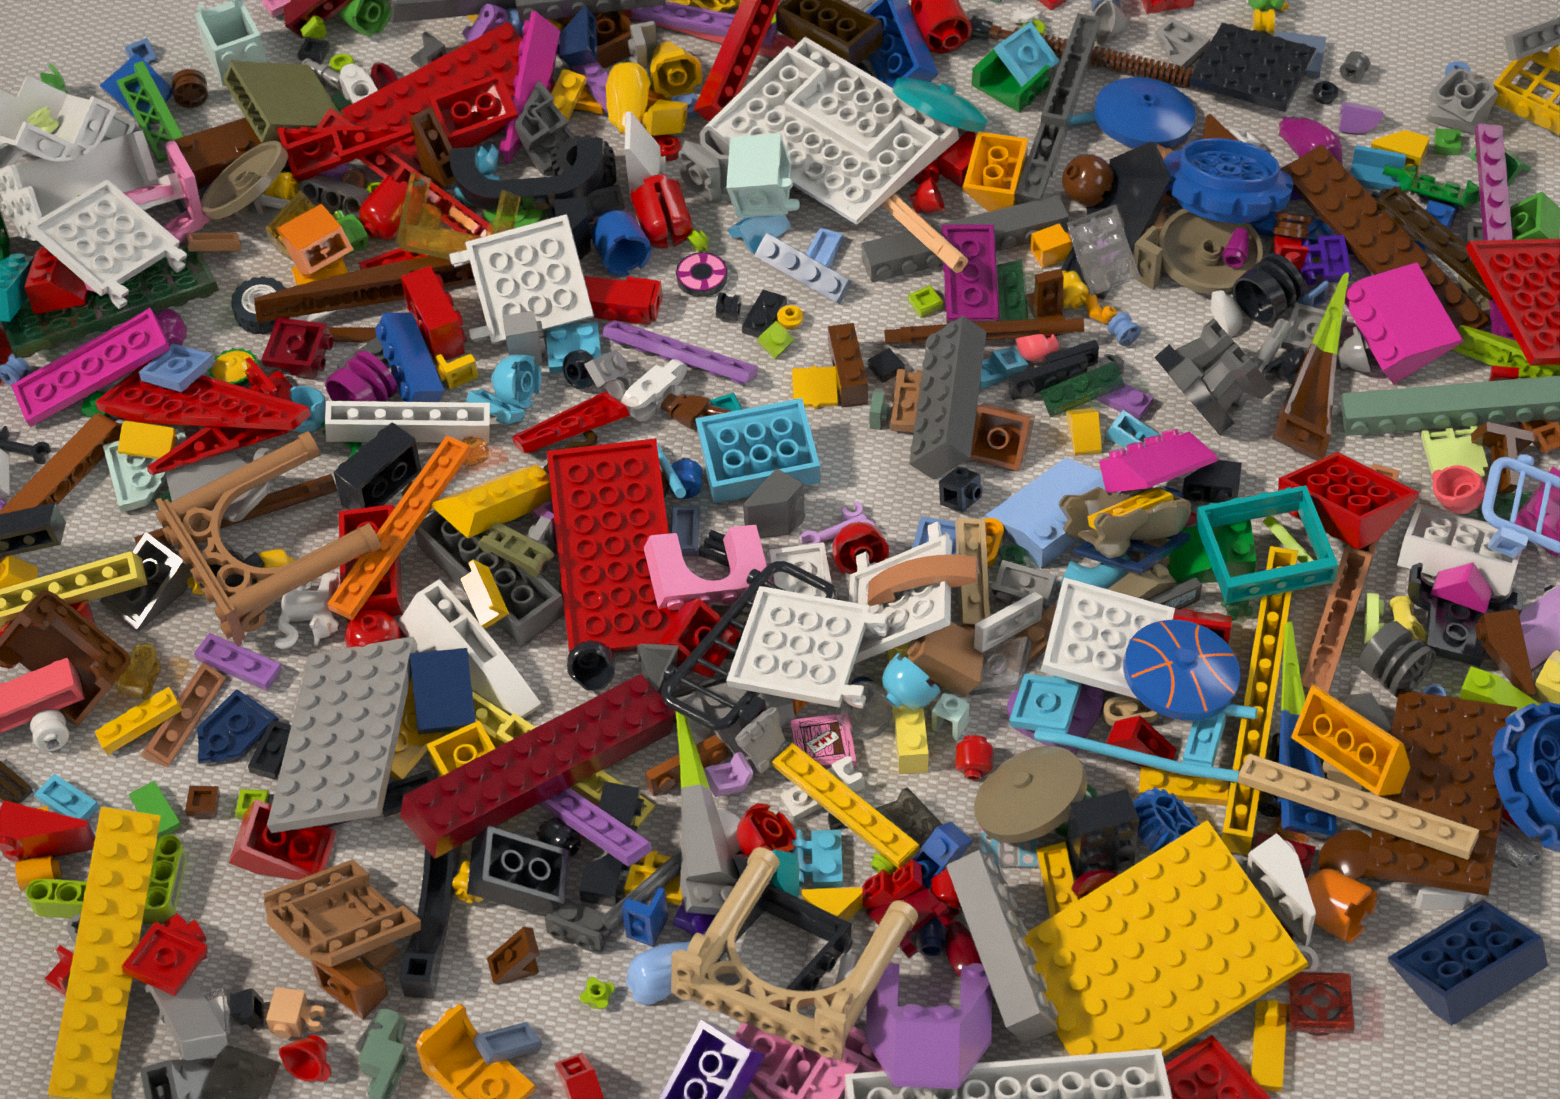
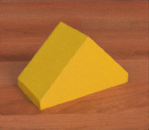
(1084, 431)
(837, 901)

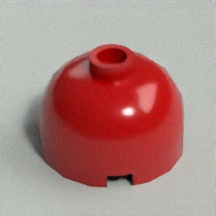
(855, 540)
(371, 627)
(765, 830)

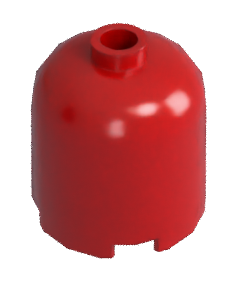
(383, 209)

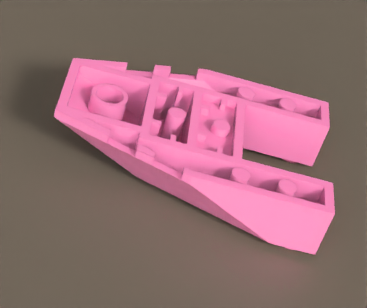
(803, 1073)

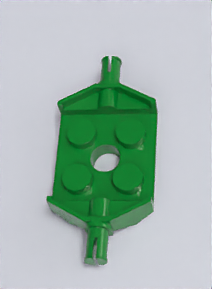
(1432, 189)

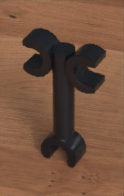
(25, 449)

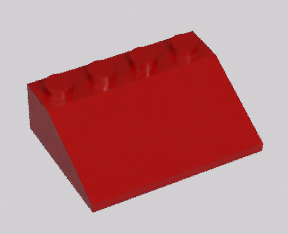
(1351, 498)

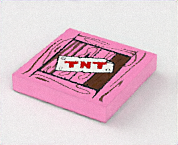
(823, 739)

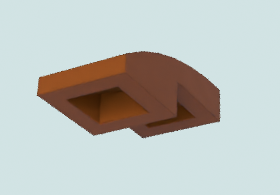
(1545, 434)

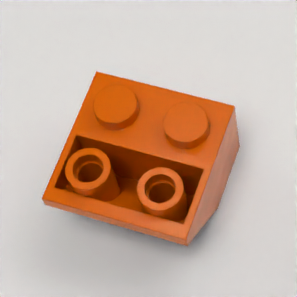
(314, 239)

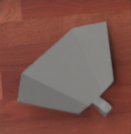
(197, 474)

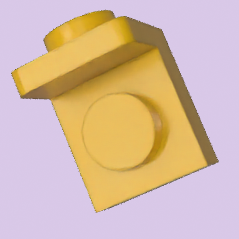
(456, 372)

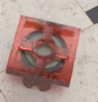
(1322, 1004)

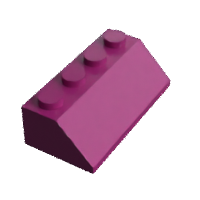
(1154, 461)

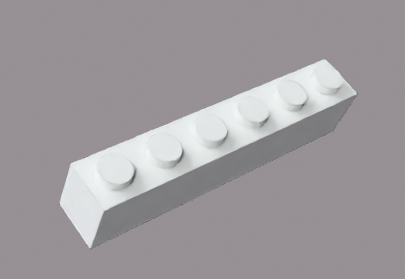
(423, 420)

